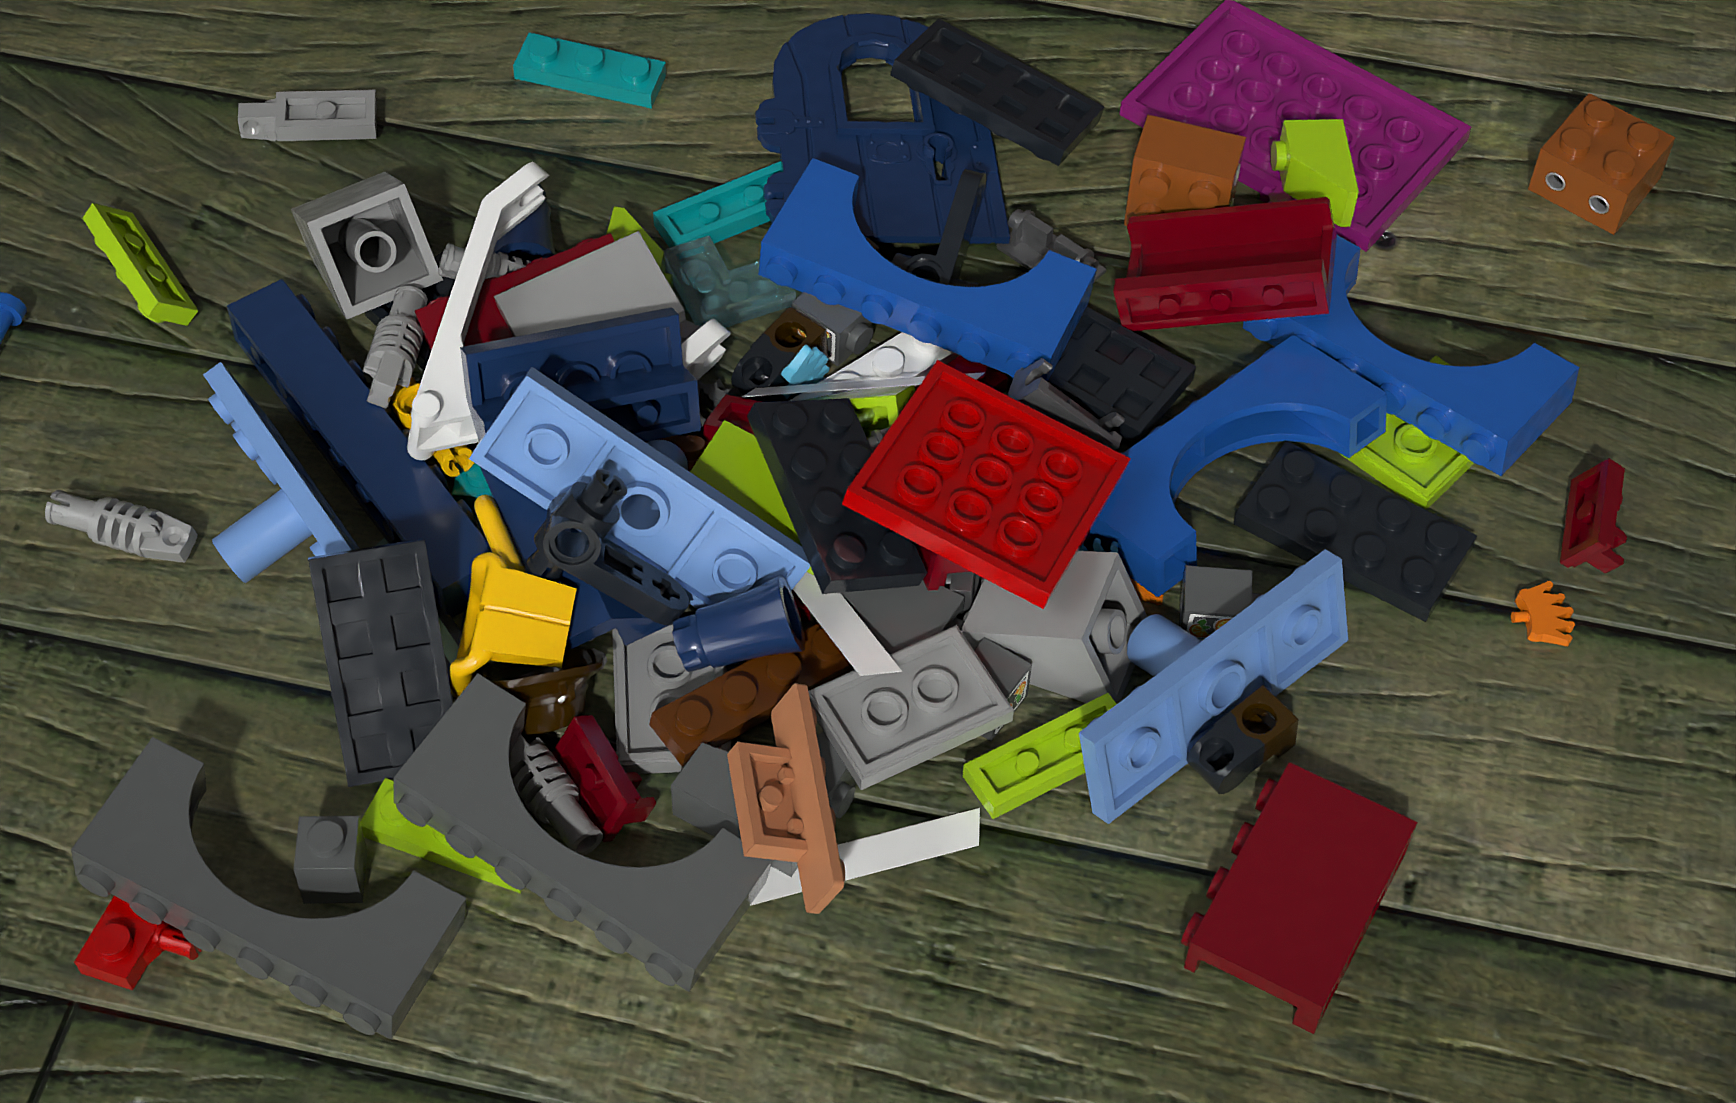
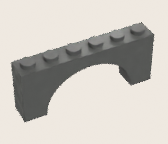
(897, 619)
(659, 914)
(355, 963)

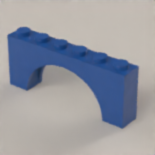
(1003, 325)
(1279, 397)
(1477, 410)

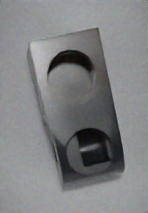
(774, 352)
(1244, 741)

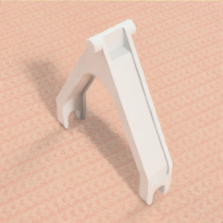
(440, 407)

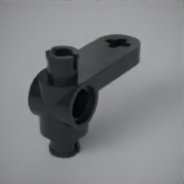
(956, 237)
(597, 560)

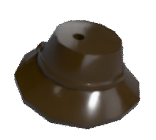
(551, 693)

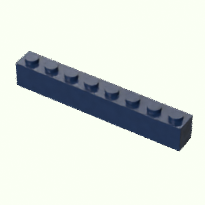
(358, 437)

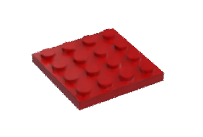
(987, 483)

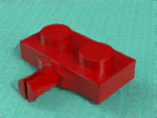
(126, 944)

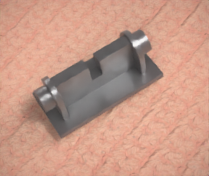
(1034, 238)

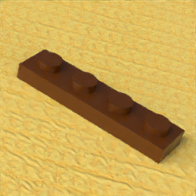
(745, 695)

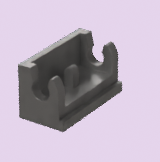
(1042, 396)

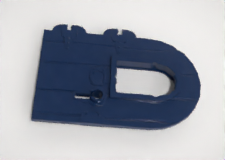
(893, 159)

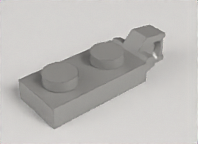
(311, 116)

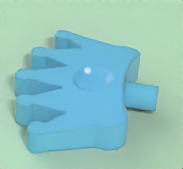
(806, 368)

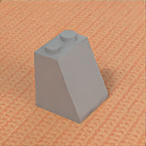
(367, 243)
(1079, 635)

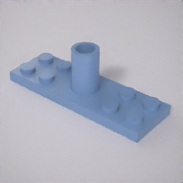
(288, 514)
(668, 516)
(1201, 681)

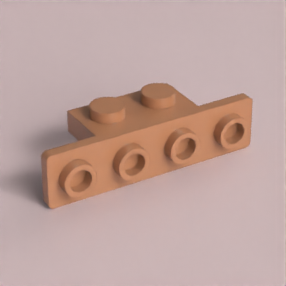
(786, 800)

